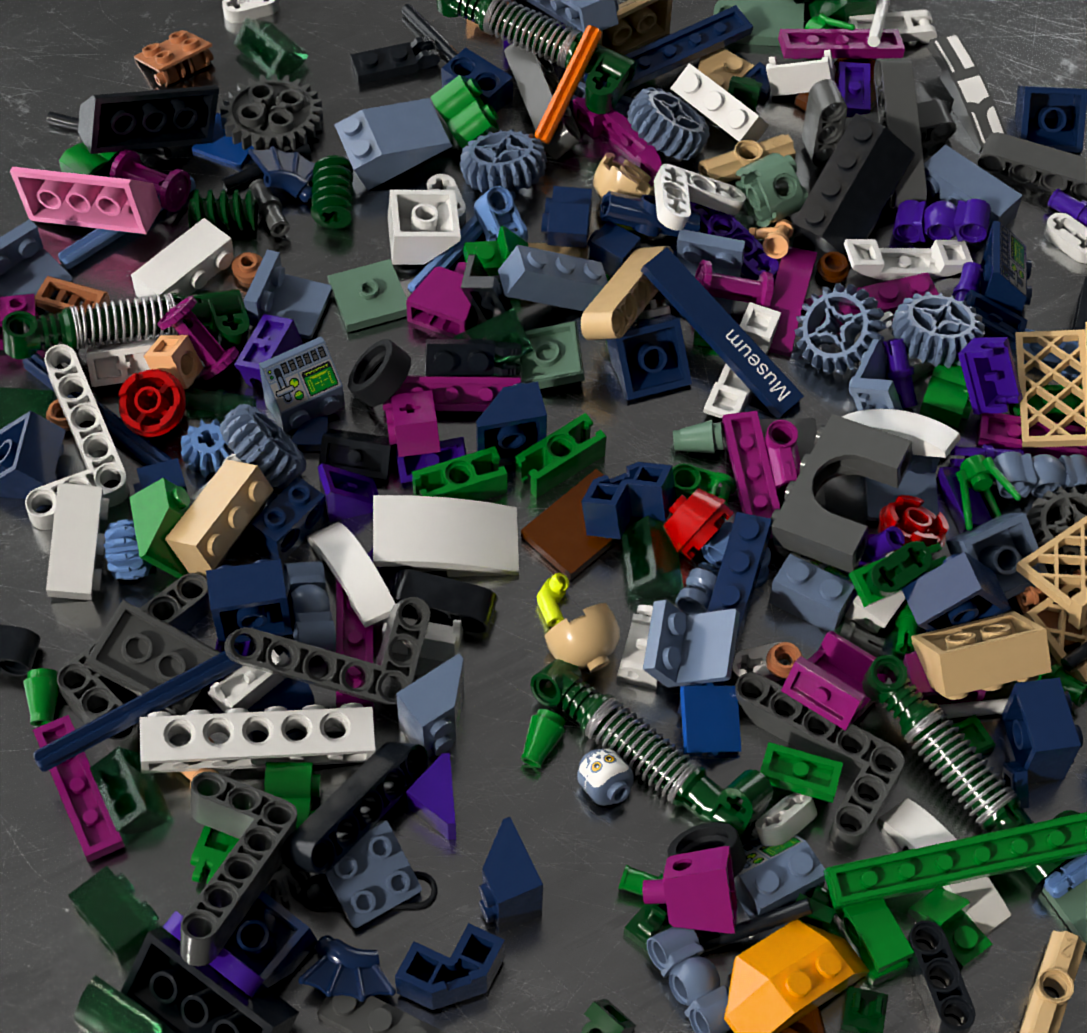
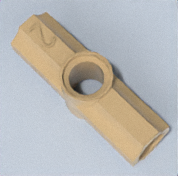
(746, 151)
(1056, 971)

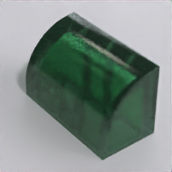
(269, 48)
(501, 328)
(651, 560)
(129, 796)
(109, 1011)

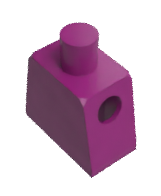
(441, 303)
(697, 890)

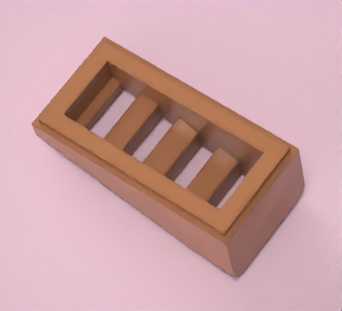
(76, 291)

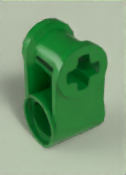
(704, 479)

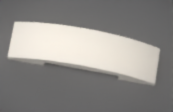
(940, 261)
(730, 393)
(927, 435)
(354, 571)
(916, 828)

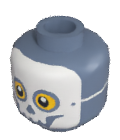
(605, 776)

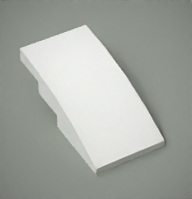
(445, 535)

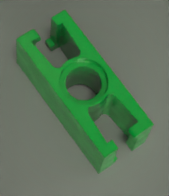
(560, 468)
(477, 470)
(875, 937)

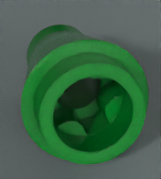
(41, 695)
(542, 736)

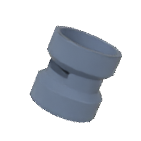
(698, 592)

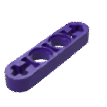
(750, 265)

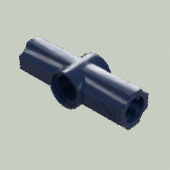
(640, 214)

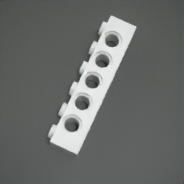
(239, 752)

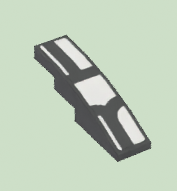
(968, 88)

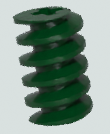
(332, 192)
(224, 210)

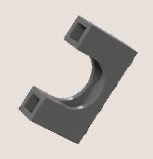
(839, 450)

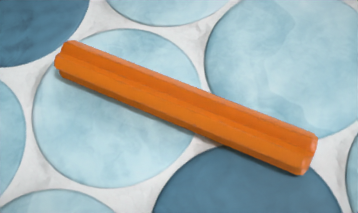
(568, 84)

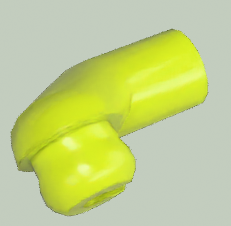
(550, 596)

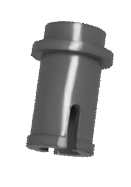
(862, 639)

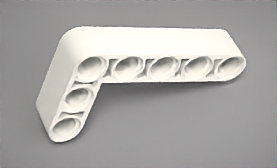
(87, 439)

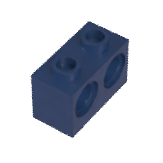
(494, 82)
(289, 519)

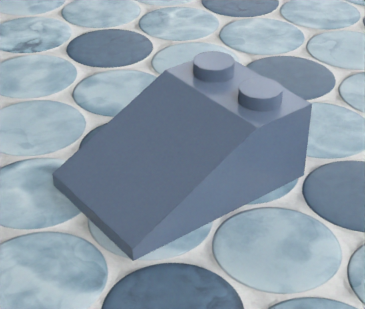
(391, 139)

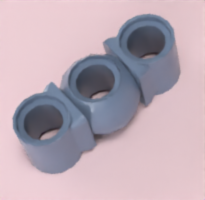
(1041, 473)
(309, 604)
(691, 978)

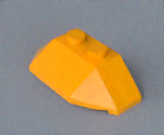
(789, 977)

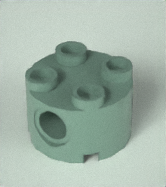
(771, 189)

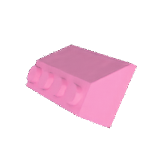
(87, 200)

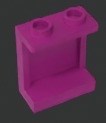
(832, 680)

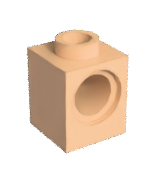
(176, 356)

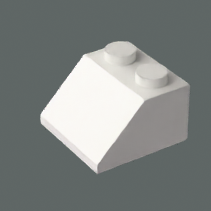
(421, 225)

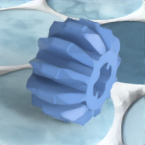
(204, 448)
(123, 551)

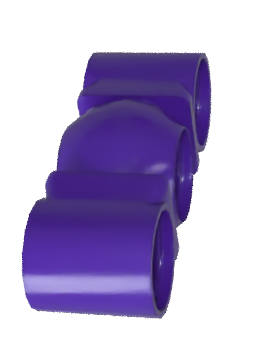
(942, 221)

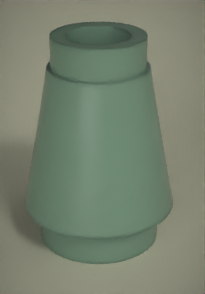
(699, 438)

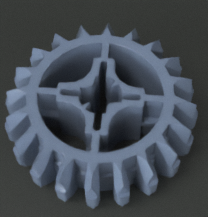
(668, 123)
(503, 160)
(828, 305)
(936, 327)
(263, 443)

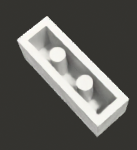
(718, 105)
(185, 263)
(76, 542)

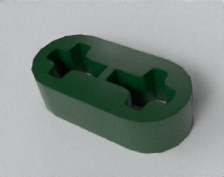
(894, 562)

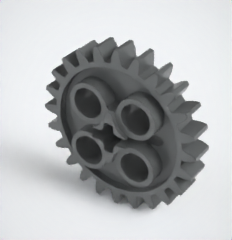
(253, 106)

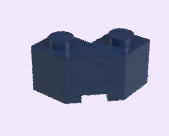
(567, 217)
(638, 493)
(440, 980)

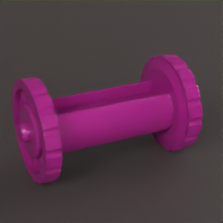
(170, 188)
(736, 288)
(205, 345)

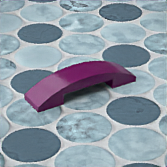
(619, 131)
(789, 295)

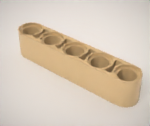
(621, 298)

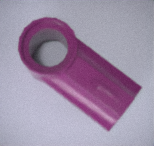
(783, 457)

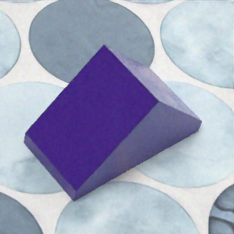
(346, 492)
(433, 797)

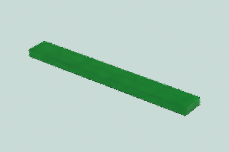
(957, 861)

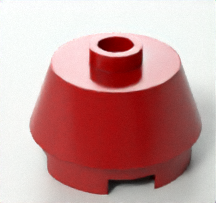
(152, 403)
(695, 521)
(914, 521)

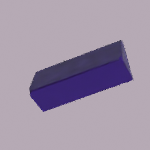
(449, 450)
(951, 492)

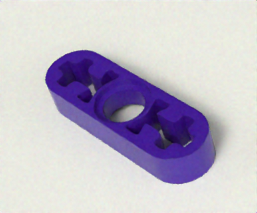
(225, 962)

